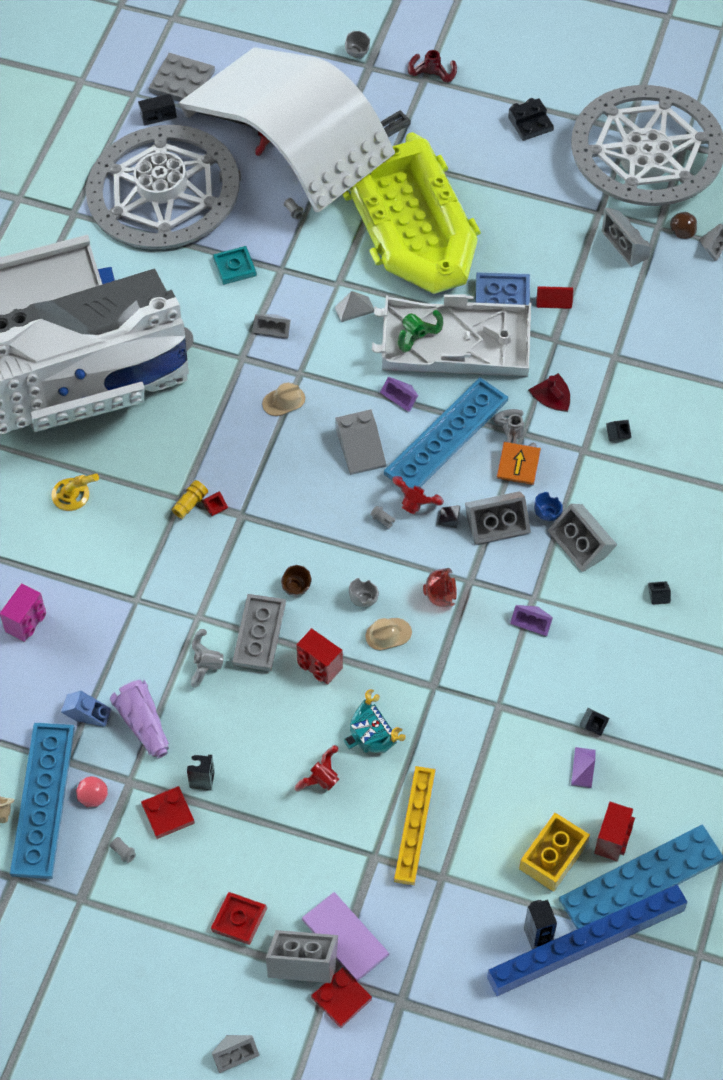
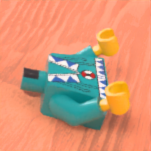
(371, 729)

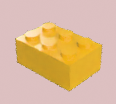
(554, 852)

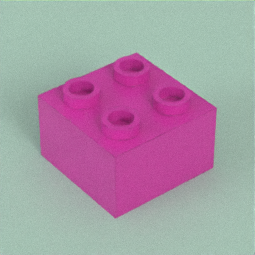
(23, 612)

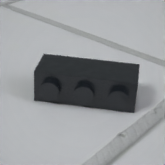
(539, 923)

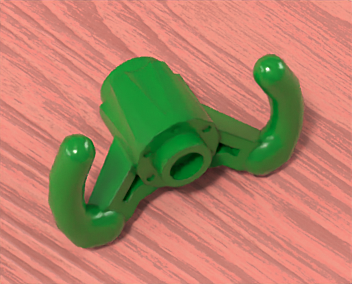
(417, 329)

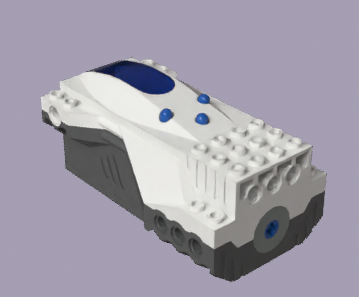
(90, 346)

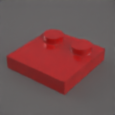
(167, 812)
(239, 918)
(341, 997)

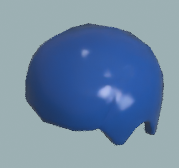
(547, 507)

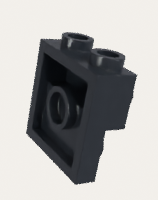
(530, 119)

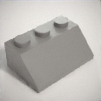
(625, 237)
(498, 517)
(581, 537)
(302, 956)

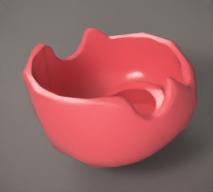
(91, 791)

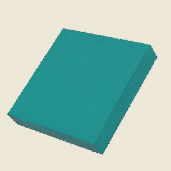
(234, 265)

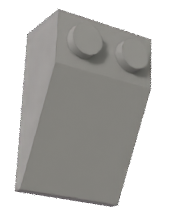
(360, 442)

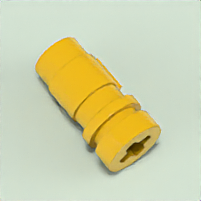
(188, 501)

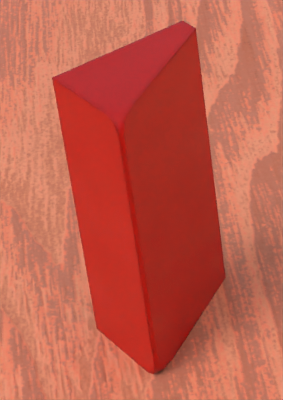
(554, 297)

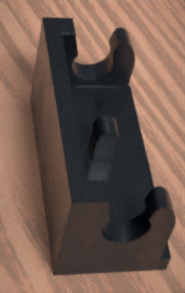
(157, 109)
(203, 775)

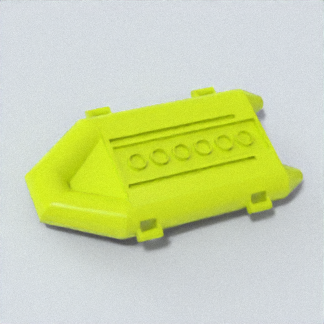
(416, 218)

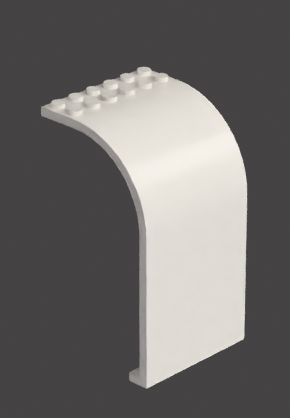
(305, 112)
(45, 276)

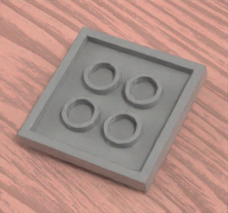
(180, 76)

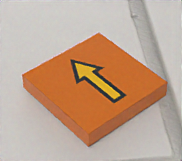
(518, 463)

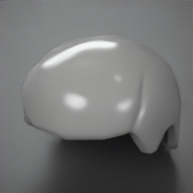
(357, 44)
(363, 593)

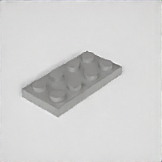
(259, 632)

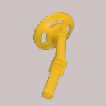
(71, 491)

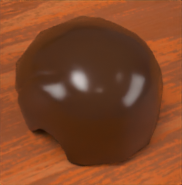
(684, 225)
(296, 580)

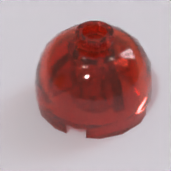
(440, 588)

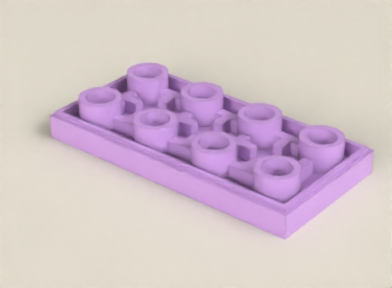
(357, 947)

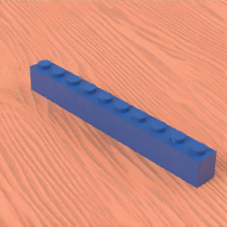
(586, 940)

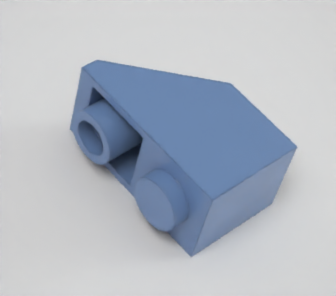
(85, 709)

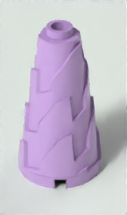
(141, 716)

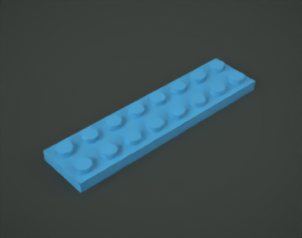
(447, 434)
(42, 801)
(643, 877)

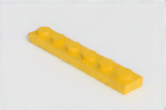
(414, 826)

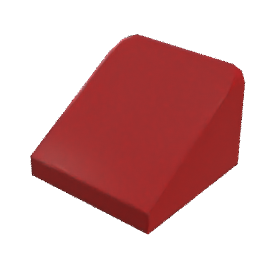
(214, 503)

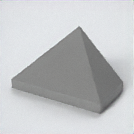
(713, 242)
(354, 306)
(271, 325)
(234, 1051)

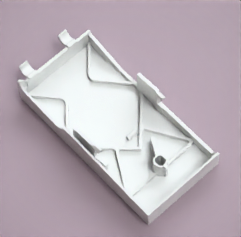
(472, 340)

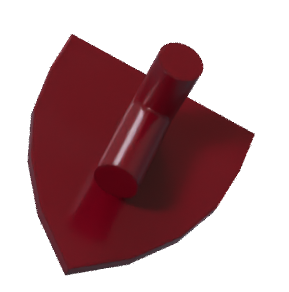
(552, 393)

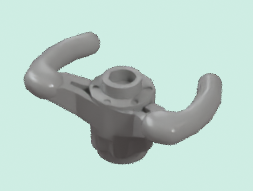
(513, 425)
(204, 659)

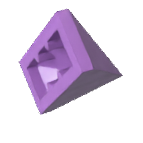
(400, 393)
(532, 619)
(583, 767)

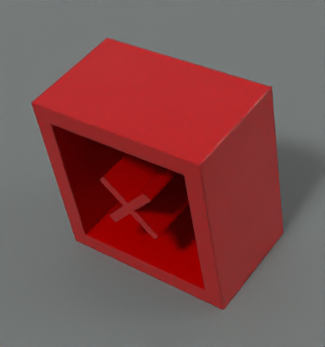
(319, 656)
(615, 831)

